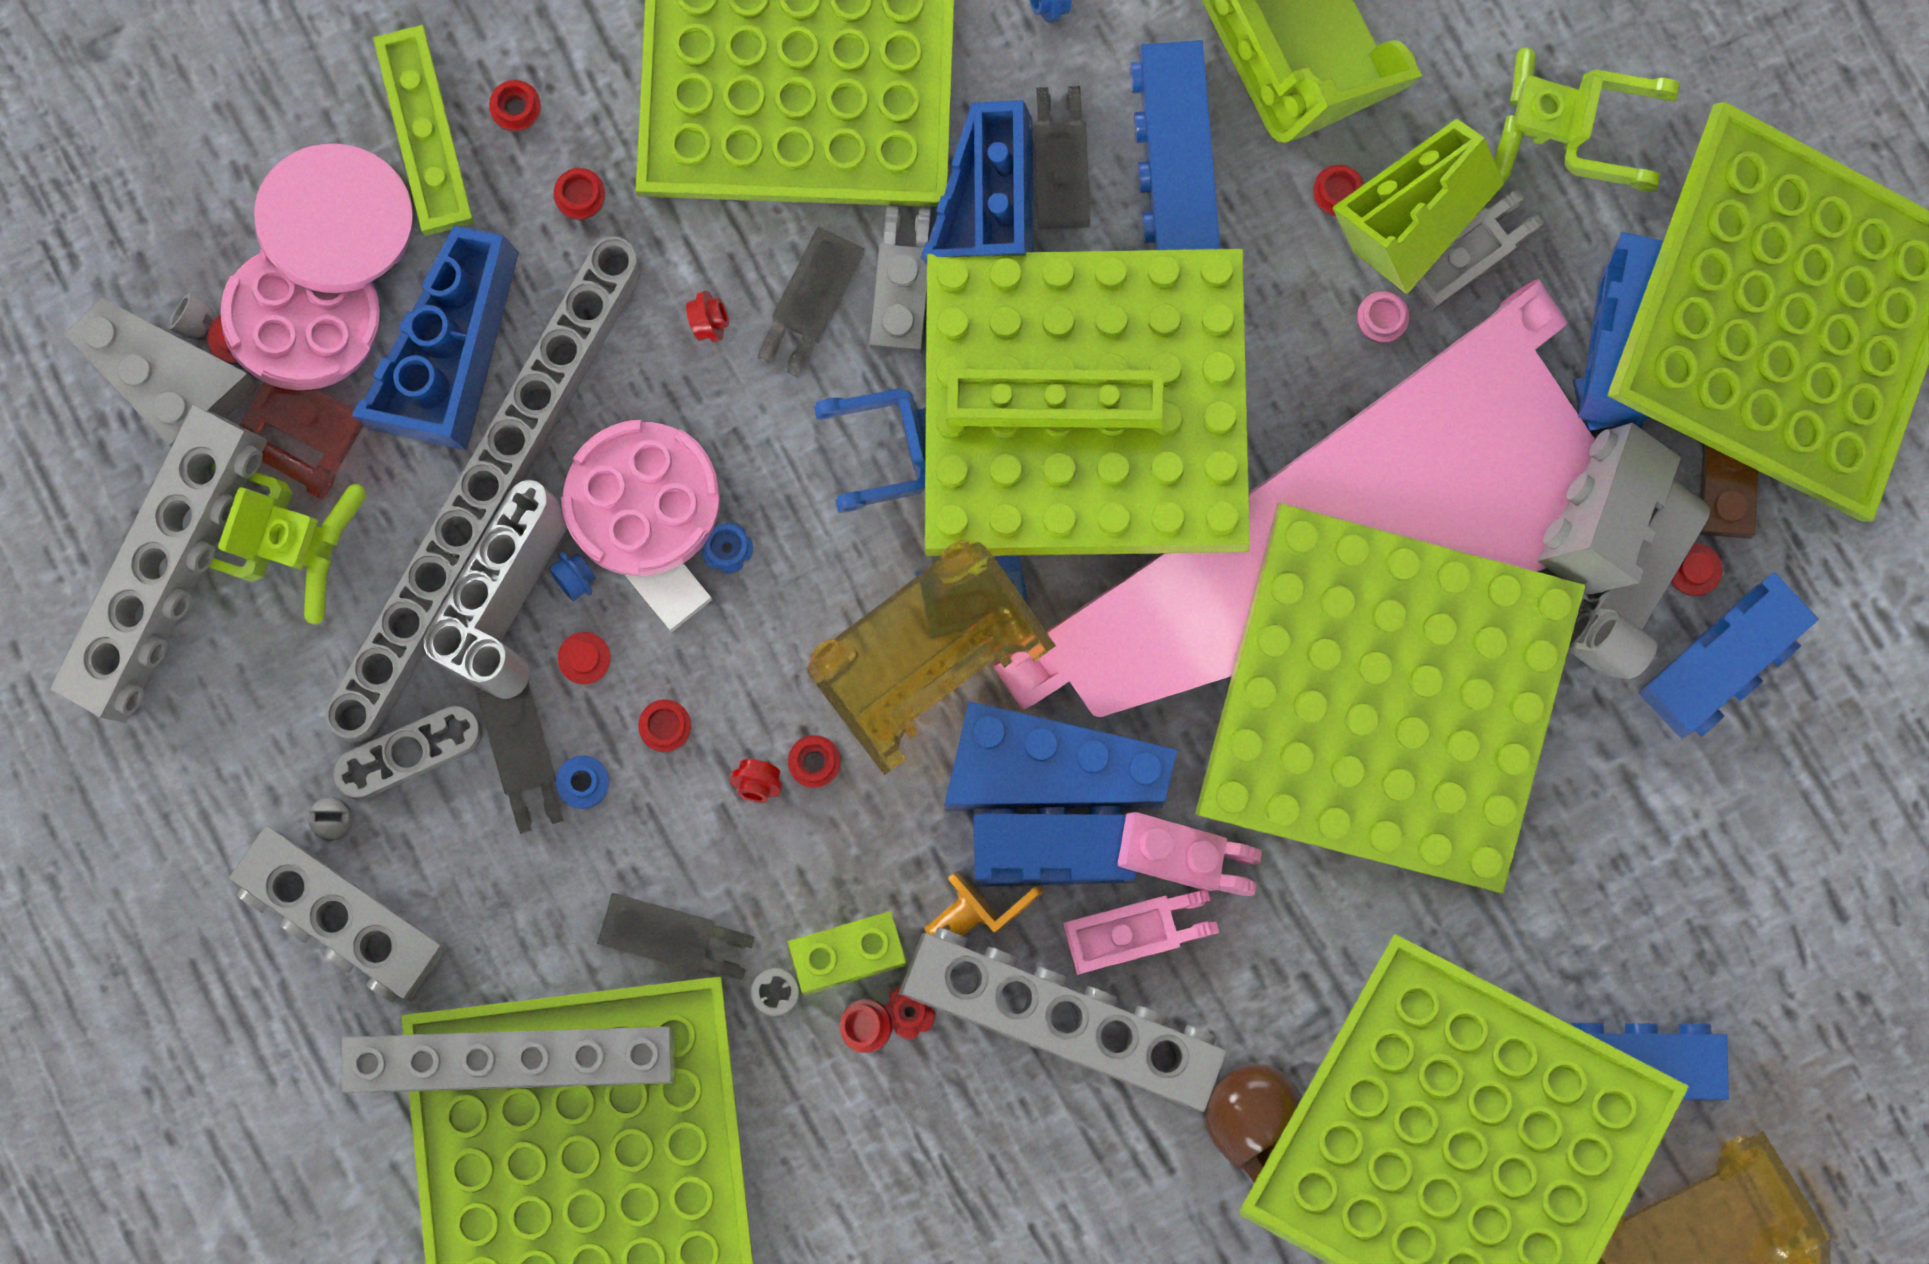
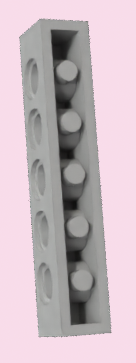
(135, 578)
(508, 1060)
(1185, 1083)

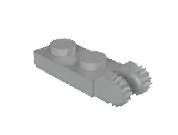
(1475, 252)
(900, 287)

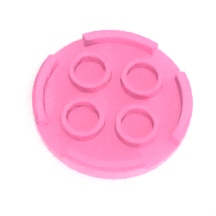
(333, 217)
(296, 333)
(641, 498)

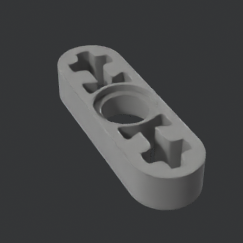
(376, 780)

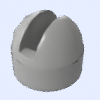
(189, 317)
(327, 829)

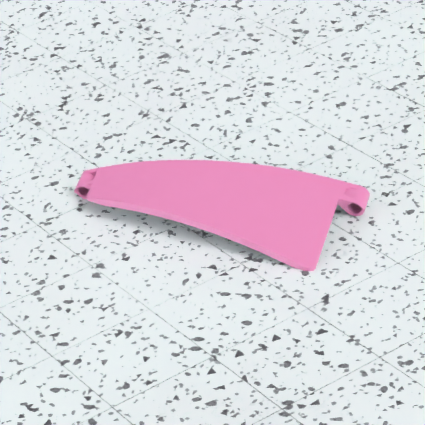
(1452, 456)

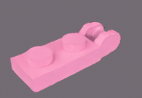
(1184, 855)
(1133, 932)

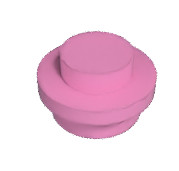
(1383, 317)

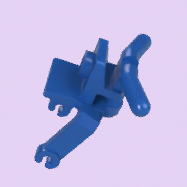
(915, 431)

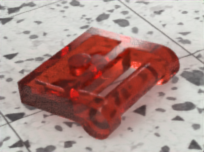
(310, 419)

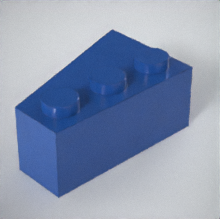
(990, 186)
(1614, 314)
(1728, 657)
(1049, 847)

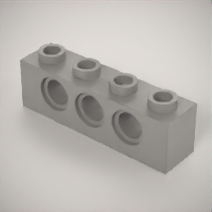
(277, 857)

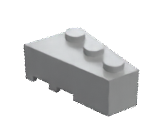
(156, 369)
(1611, 511)

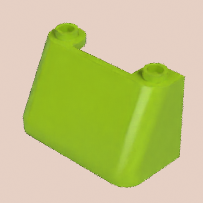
(1309, 61)

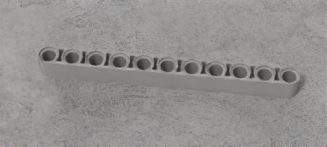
(486, 463)

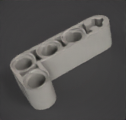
(531, 528)
(1611, 622)

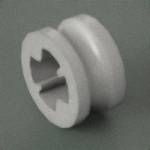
(767, 978)

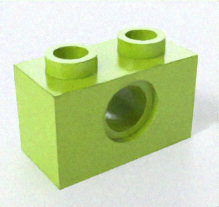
(847, 953)

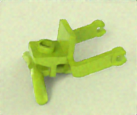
(1568, 115)
(265, 531)

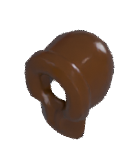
(1250, 1114)

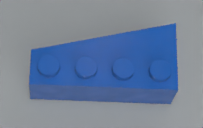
(445, 345)
(1044, 763)

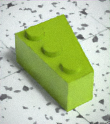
(1420, 204)

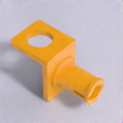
(973, 908)

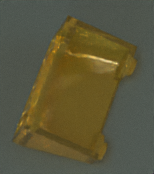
(924, 647)
(1734, 1216)

